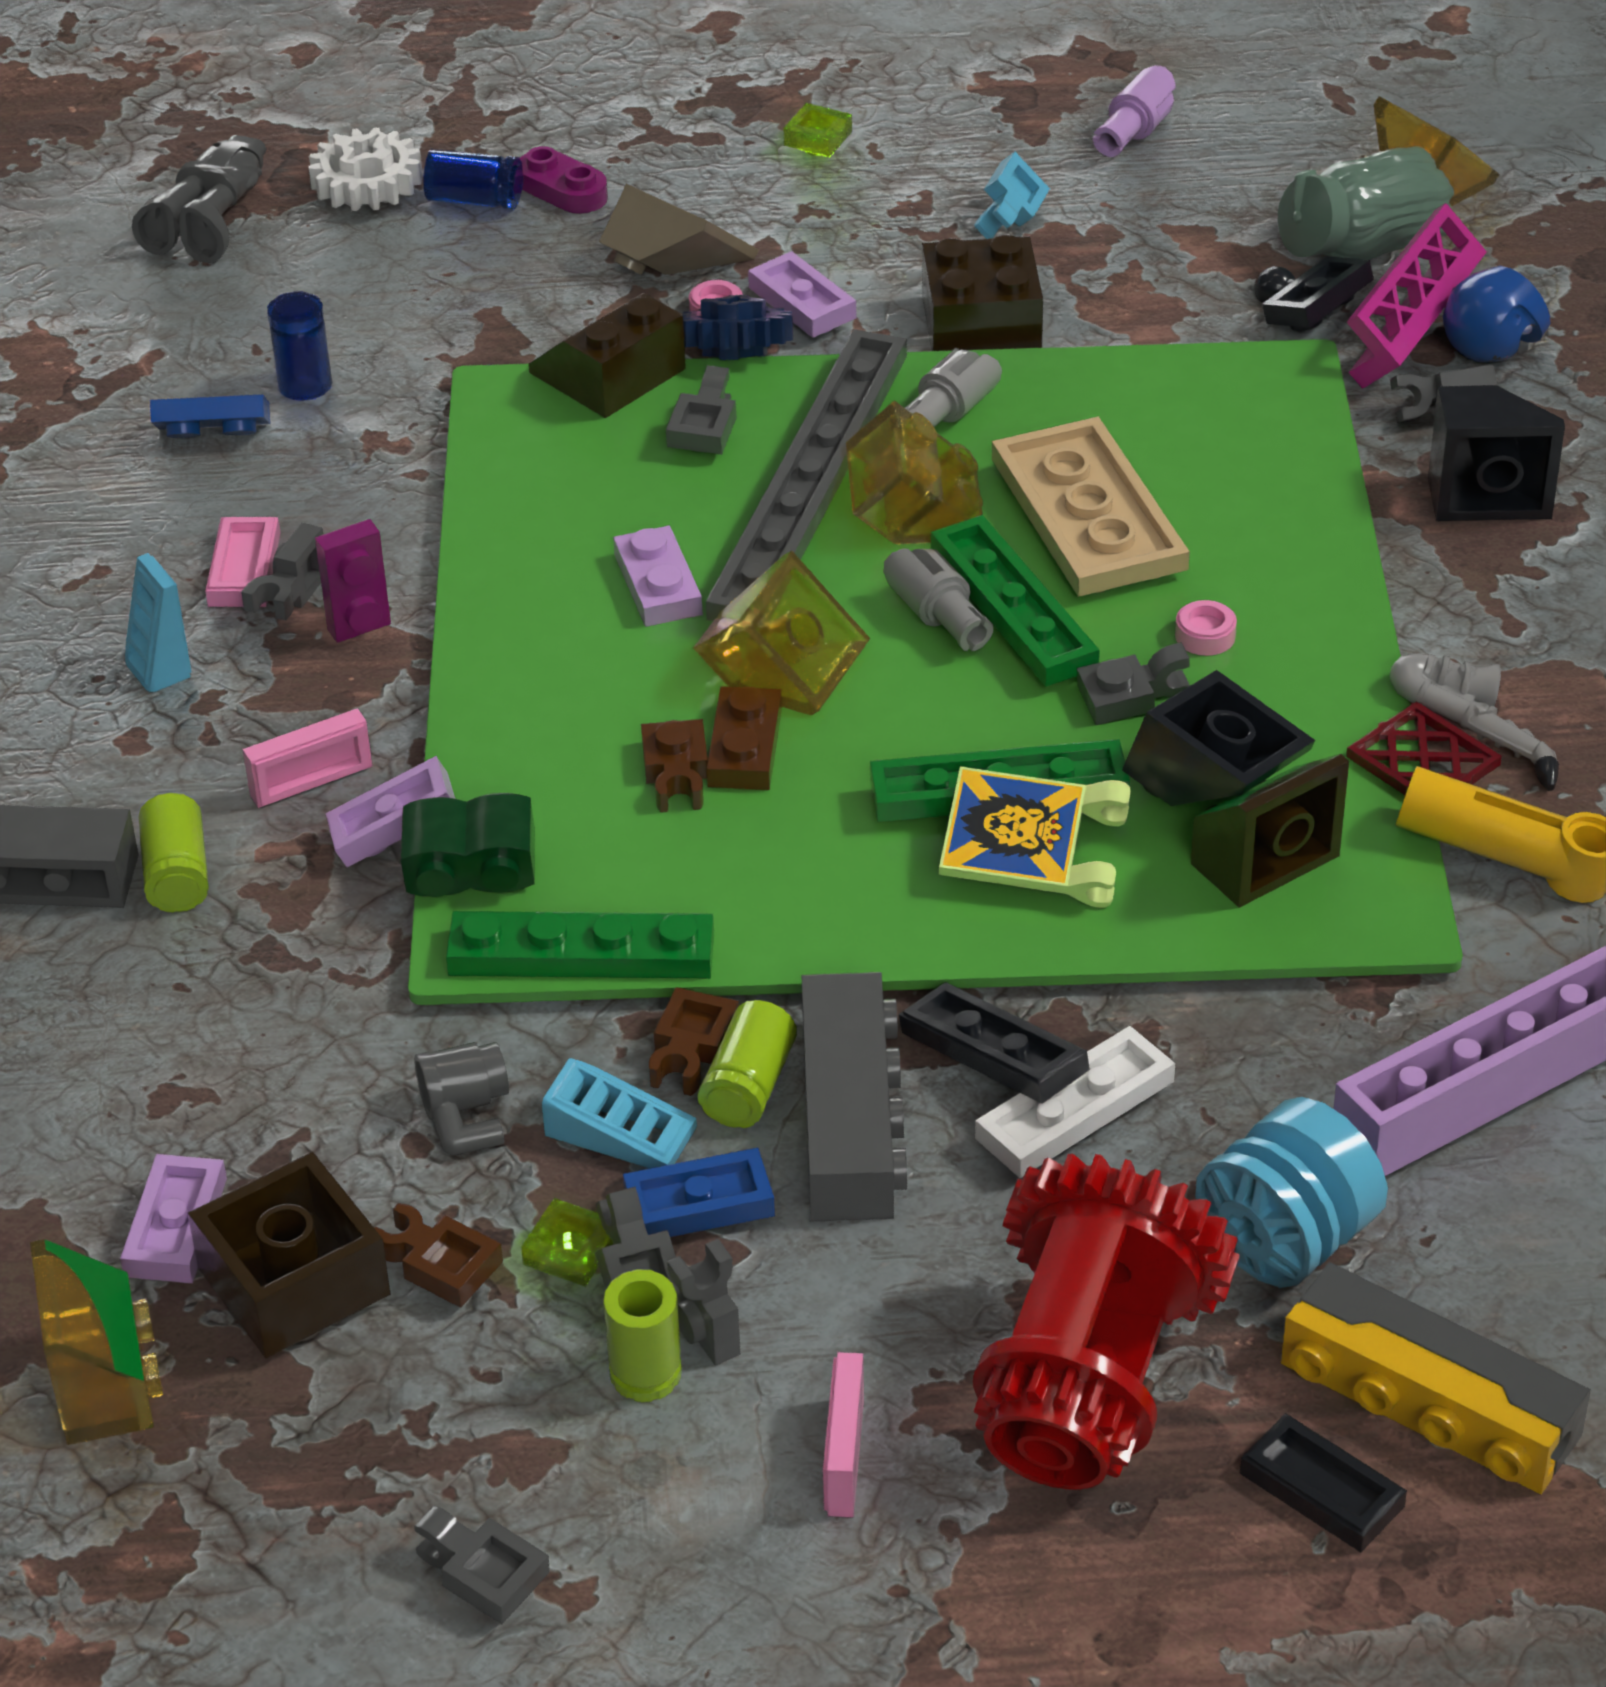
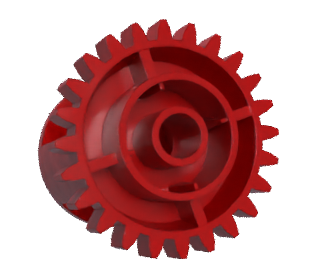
(1109, 1268)

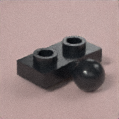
(1312, 295)

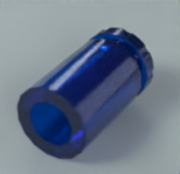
(473, 178)
(299, 345)

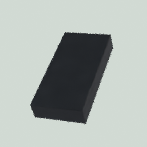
(1323, 1482)

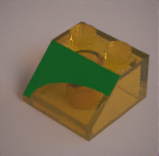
(94, 1344)

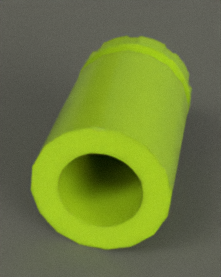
(173, 852)
(747, 1064)
(642, 1335)

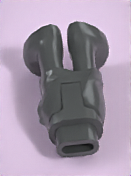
(199, 199)

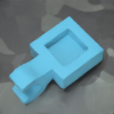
(1015, 194)

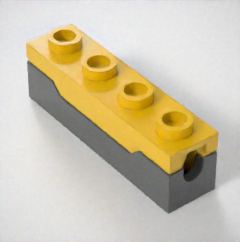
(1435, 1377)

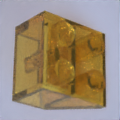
(910, 477)

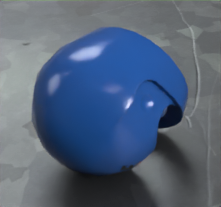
(1493, 313)

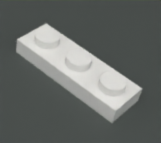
(1120, 1076)

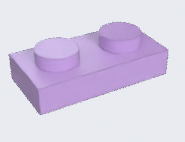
(798, 287)
(657, 575)
(375, 818)
(160, 1234)

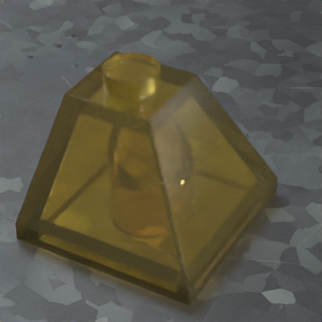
(1460, 165)
(784, 637)

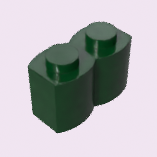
(468, 844)

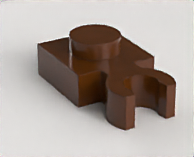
(675, 760)
(689, 1035)
(441, 1259)

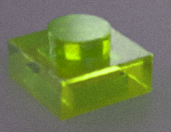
(817, 130)
(566, 1242)

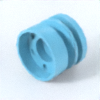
(1294, 1190)

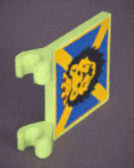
(1027, 832)

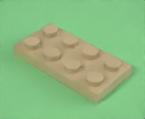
(1089, 506)

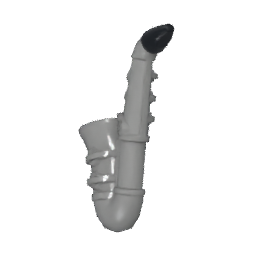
(1469, 697)

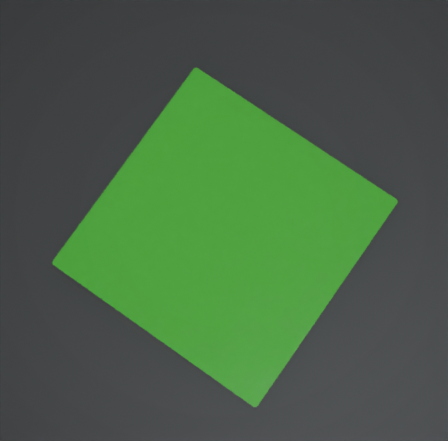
(554, 673)

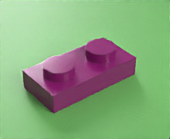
(353, 580)

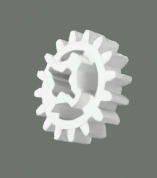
(365, 169)

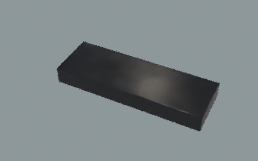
(994, 1042)

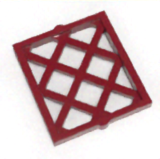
(1444, 732)

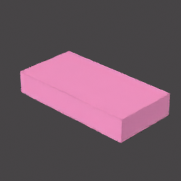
(241, 554)
(307, 758)
(843, 1434)

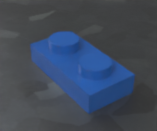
(186, 415)
(703, 1193)

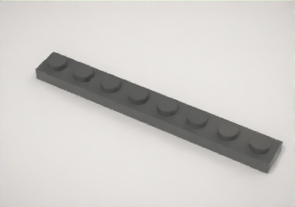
(813, 463)

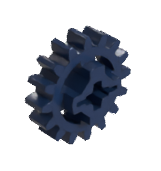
(736, 327)

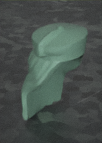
(1362, 204)

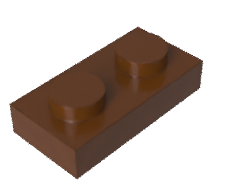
(744, 738)

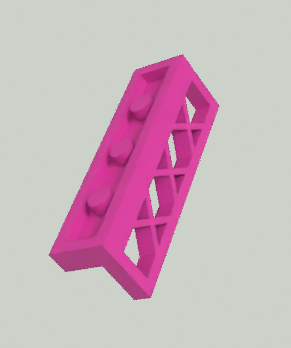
(1425, 296)

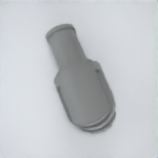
(955, 386)
(937, 595)

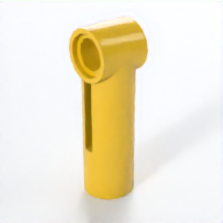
(1553, 846)

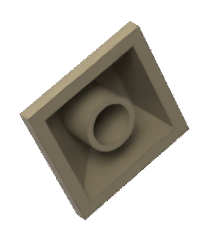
(667, 237)

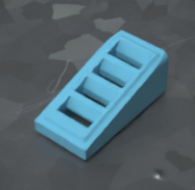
(155, 633)
(584, 1090)

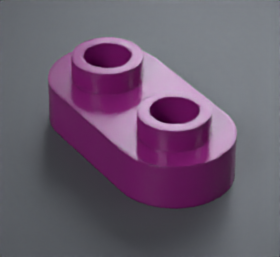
(563, 181)

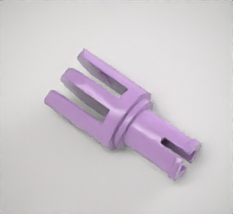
(1136, 110)

